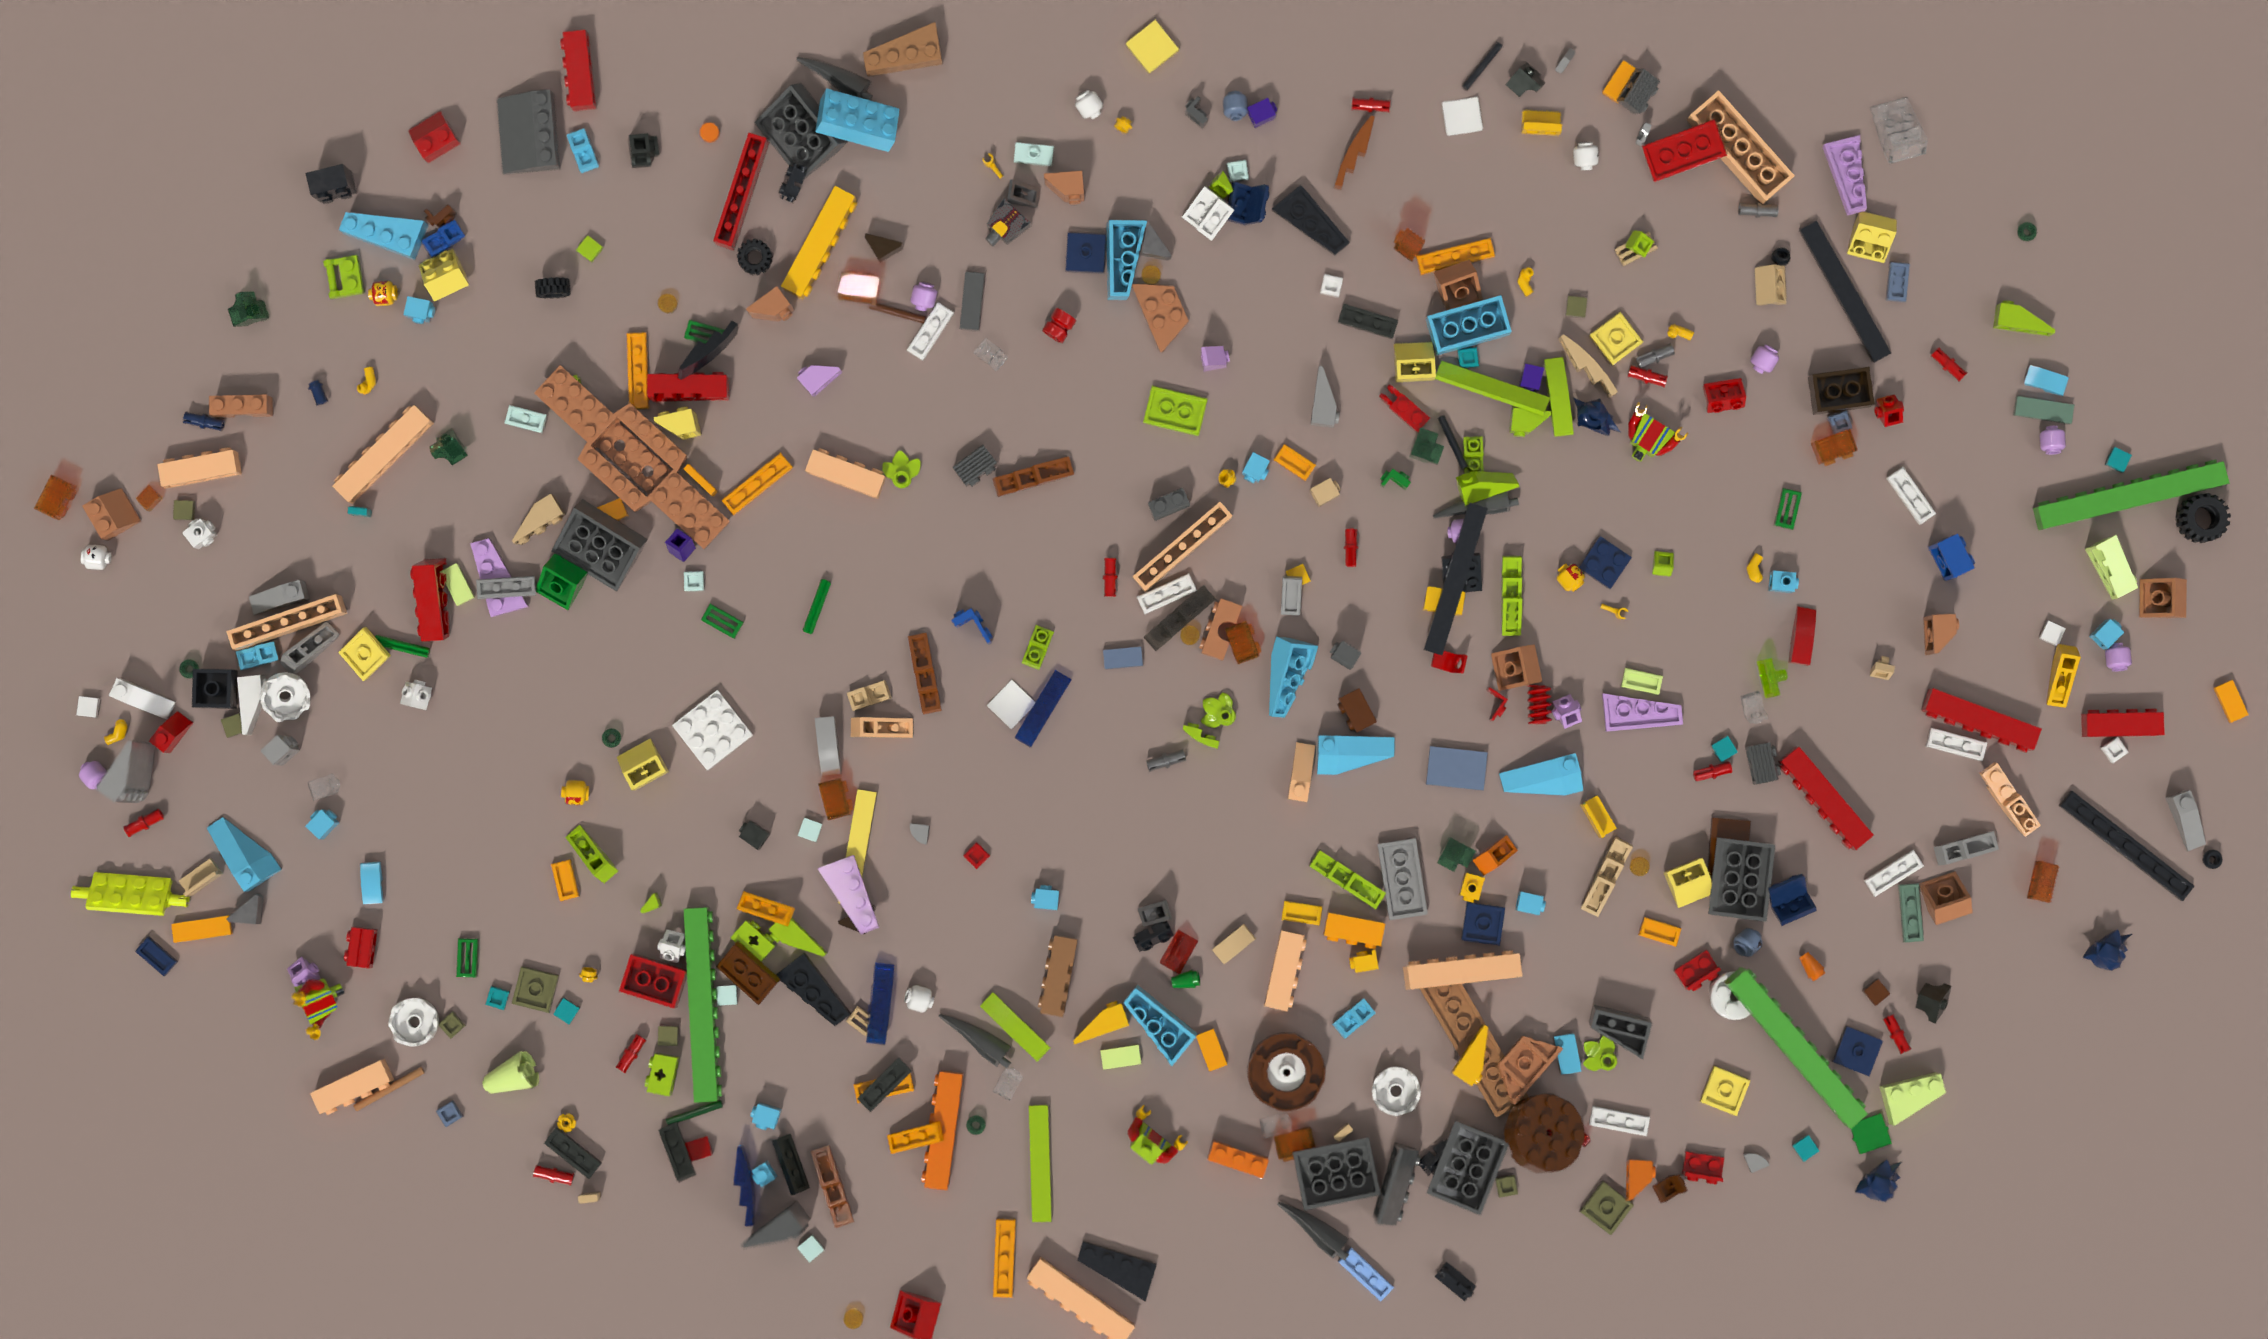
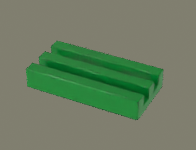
(689, 330)
(1780, 507)
(736, 628)
(468, 941)

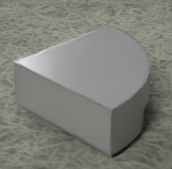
(1565, 61)
(1643, 134)
(920, 832)
(1755, 1162)

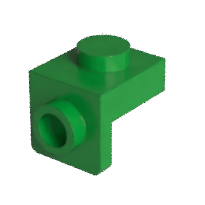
(1399, 478)

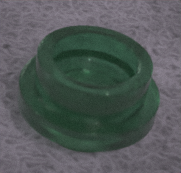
(2032, 231)
(183, 668)
(605, 738)
(975, 1131)

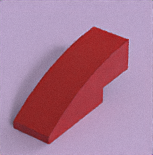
(1802, 636)

